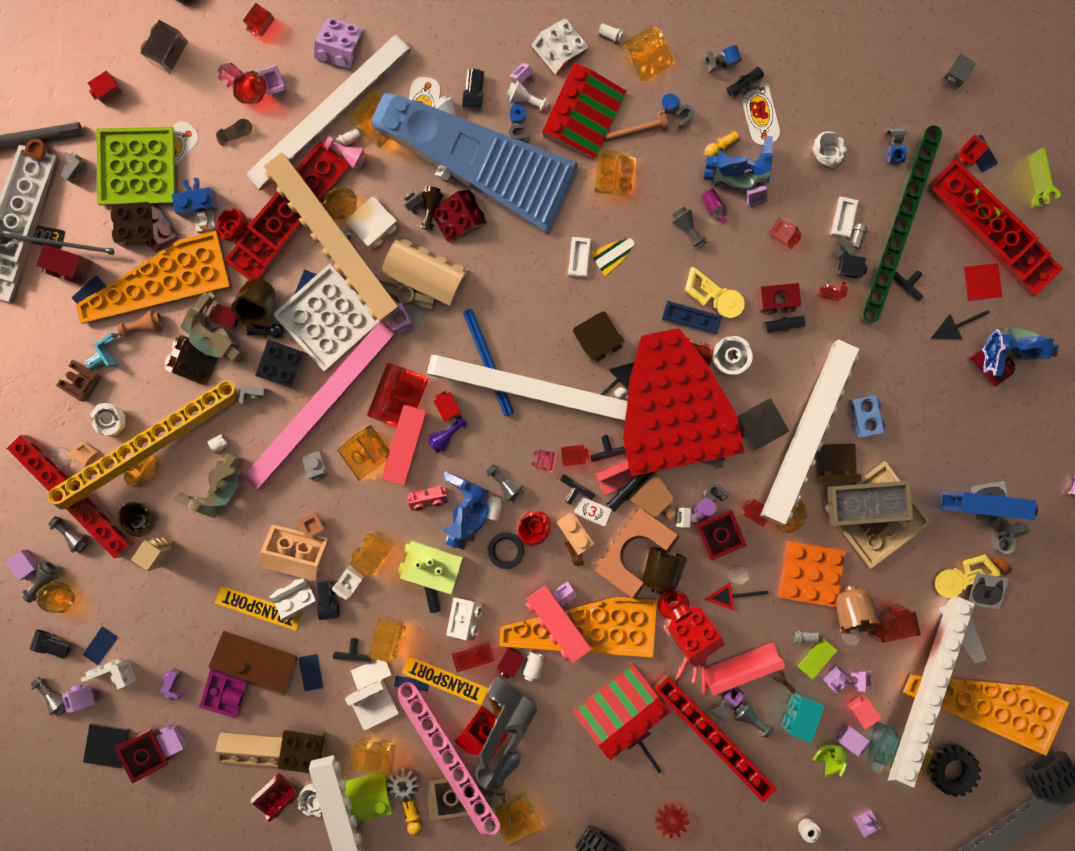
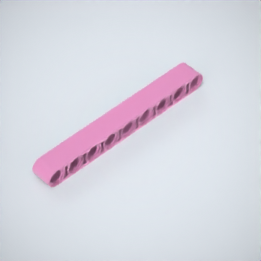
(456, 763)

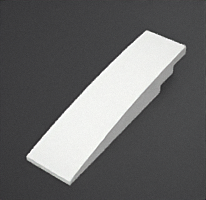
(19, 214)

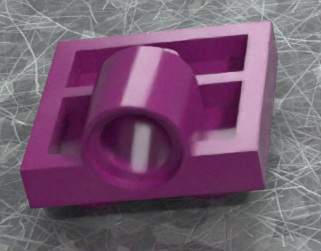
(223, 694)

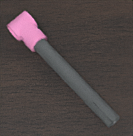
(41, 133)

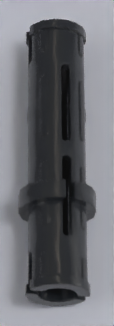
(627, 490)

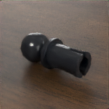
(274, 330)

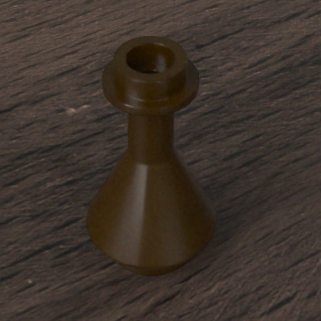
(431, 199)

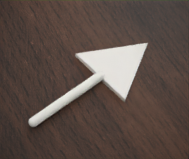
(416, 315)

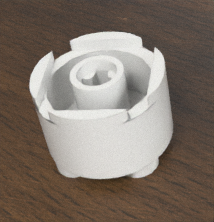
(742, 354)

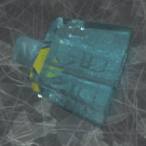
(883, 746)

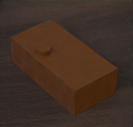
(253, 663)

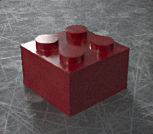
(63, 263)
(720, 534)
(141, 755)

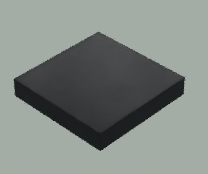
(101, 745)

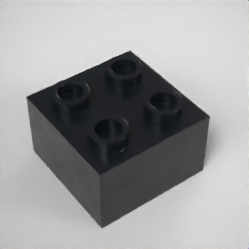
(281, 364)

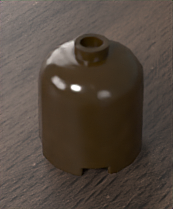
(254, 302)
(663, 570)

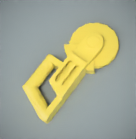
(728, 302)
(952, 582)

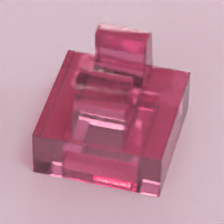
(229, 72)
(545, 460)

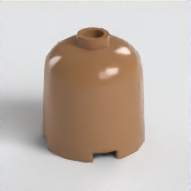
(856, 610)

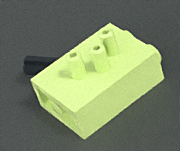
(432, 569)

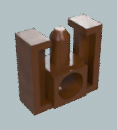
(75, 388)

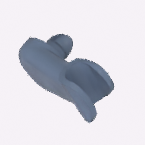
(509, 766)

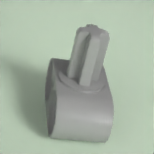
(1006, 533)

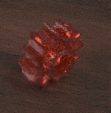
(665, 822)

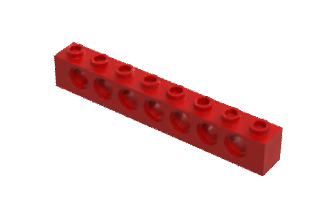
(85, 510)
(714, 738)

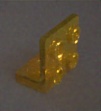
(648, 52)

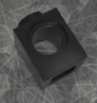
(852, 266)

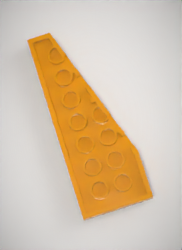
(174, 274)
(609, 627)
(1005, 709)

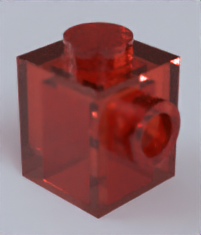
(258, 20)

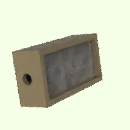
(869, 503)

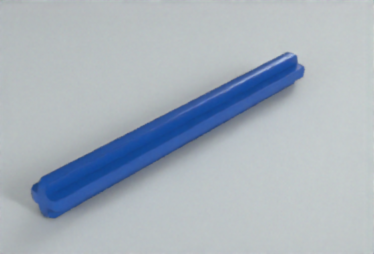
(486, 357)

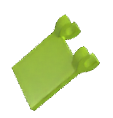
(1042, 178)

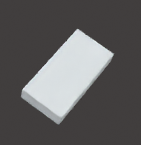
(844, 217)
(579, 257)

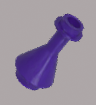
(440, 440)

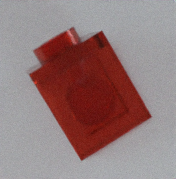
(785, 232)
(830, 293)

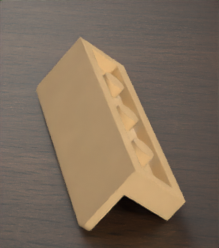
(248, 750)

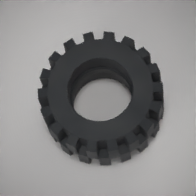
(1050, 774)
(964, 781)
(597, 840)

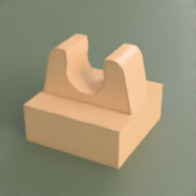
(83, 453)

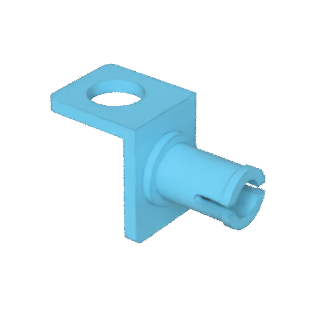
(103, 354)

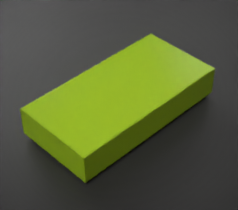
(817, 658)

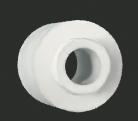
(495, 507)
(533, 666)
(807, 825)

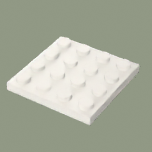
(326, 317)

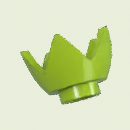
(835, 759)

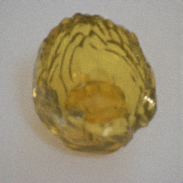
(340, 202)
(141, 472)
(797, 520)
(55, 597)

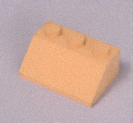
(293, 553)

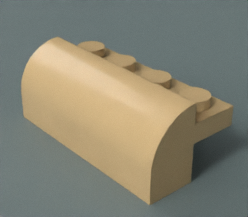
(424, 270)

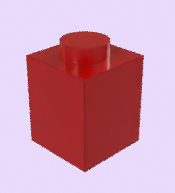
(103, 87)
(446, 406)

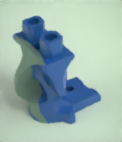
(735, 170)
(1018, 341)

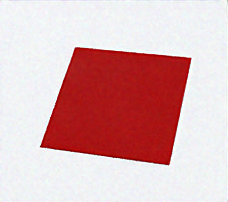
(983, 281)

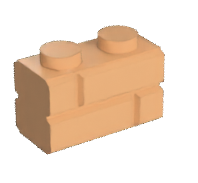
(575, 533)

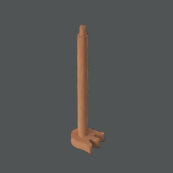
(659, 123)

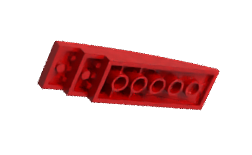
(277, 223)
(1003, 237)

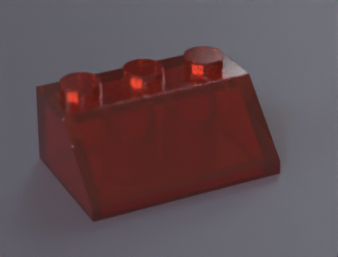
(396, 389)
(895, 624)

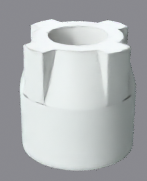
(217, 444)

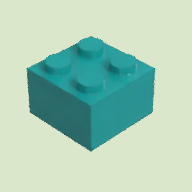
(802, 716)

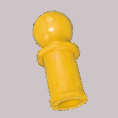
(723, 144)
(414, 826)

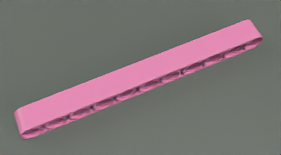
(319, 405)

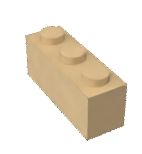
(153, 553)

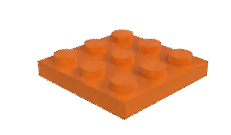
(812, 573)

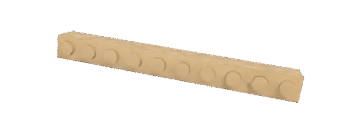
(331, 237)

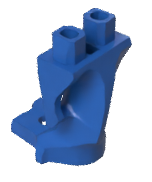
(467, 516)

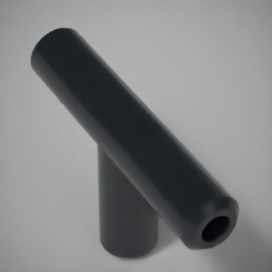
(908, 284)
(608, 451)
(576, 488)
(352, 656)

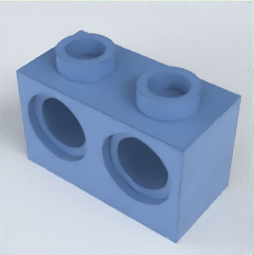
(861, 417)

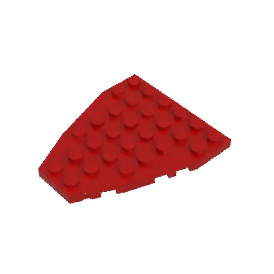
(675, 408)

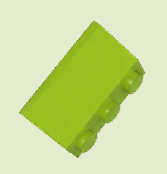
(369, 797)

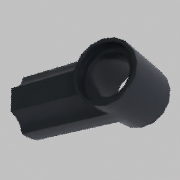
(473, 94)
(327, 606)
(44, 642)

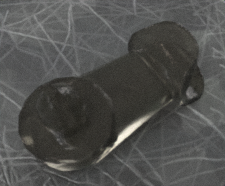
(237, 130)

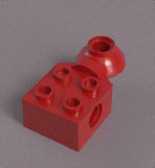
(689, 627)

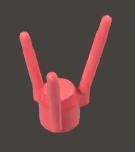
(695, 672)

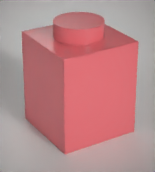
(864, 712)

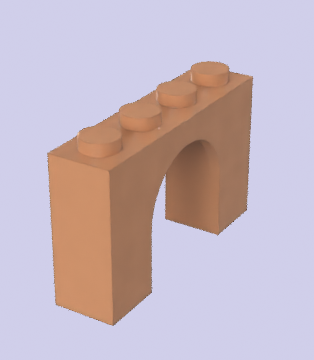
(612, 565)

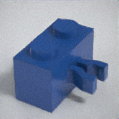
(194, 200)

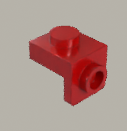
(972, 150)

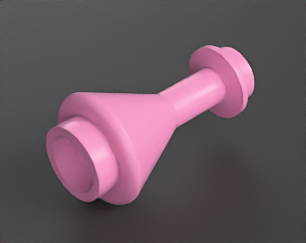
(354, 156)

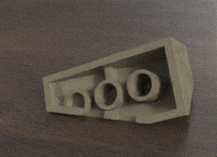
(445, 804)

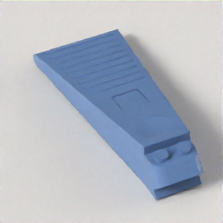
(495, 165)

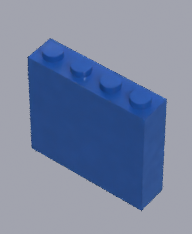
(989, 505)

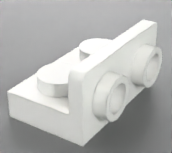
(294, 598)
(464, 619)

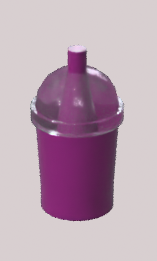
(714, 204)

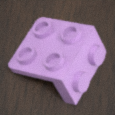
(337, 42)

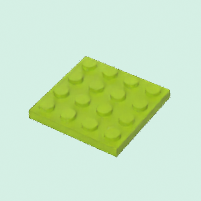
(135, 165)

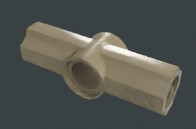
(417, 298)

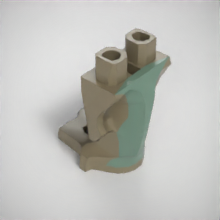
(209, 341)
(222, 482)

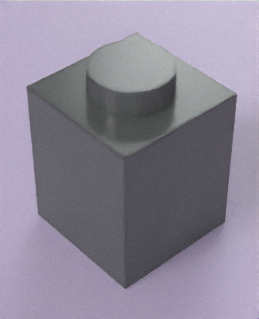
(959, 70)

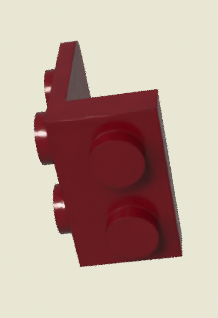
(458, 214)

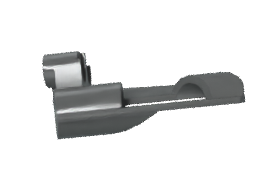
(513, 719)

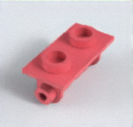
(436, 498)

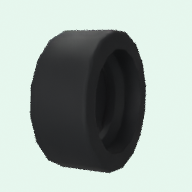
(520, 550)

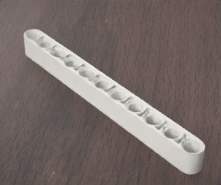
(333, 107)
(527, 387)

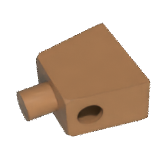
(654, 498)

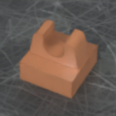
(311, 525)

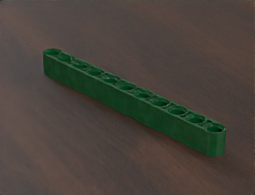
(906, 218)

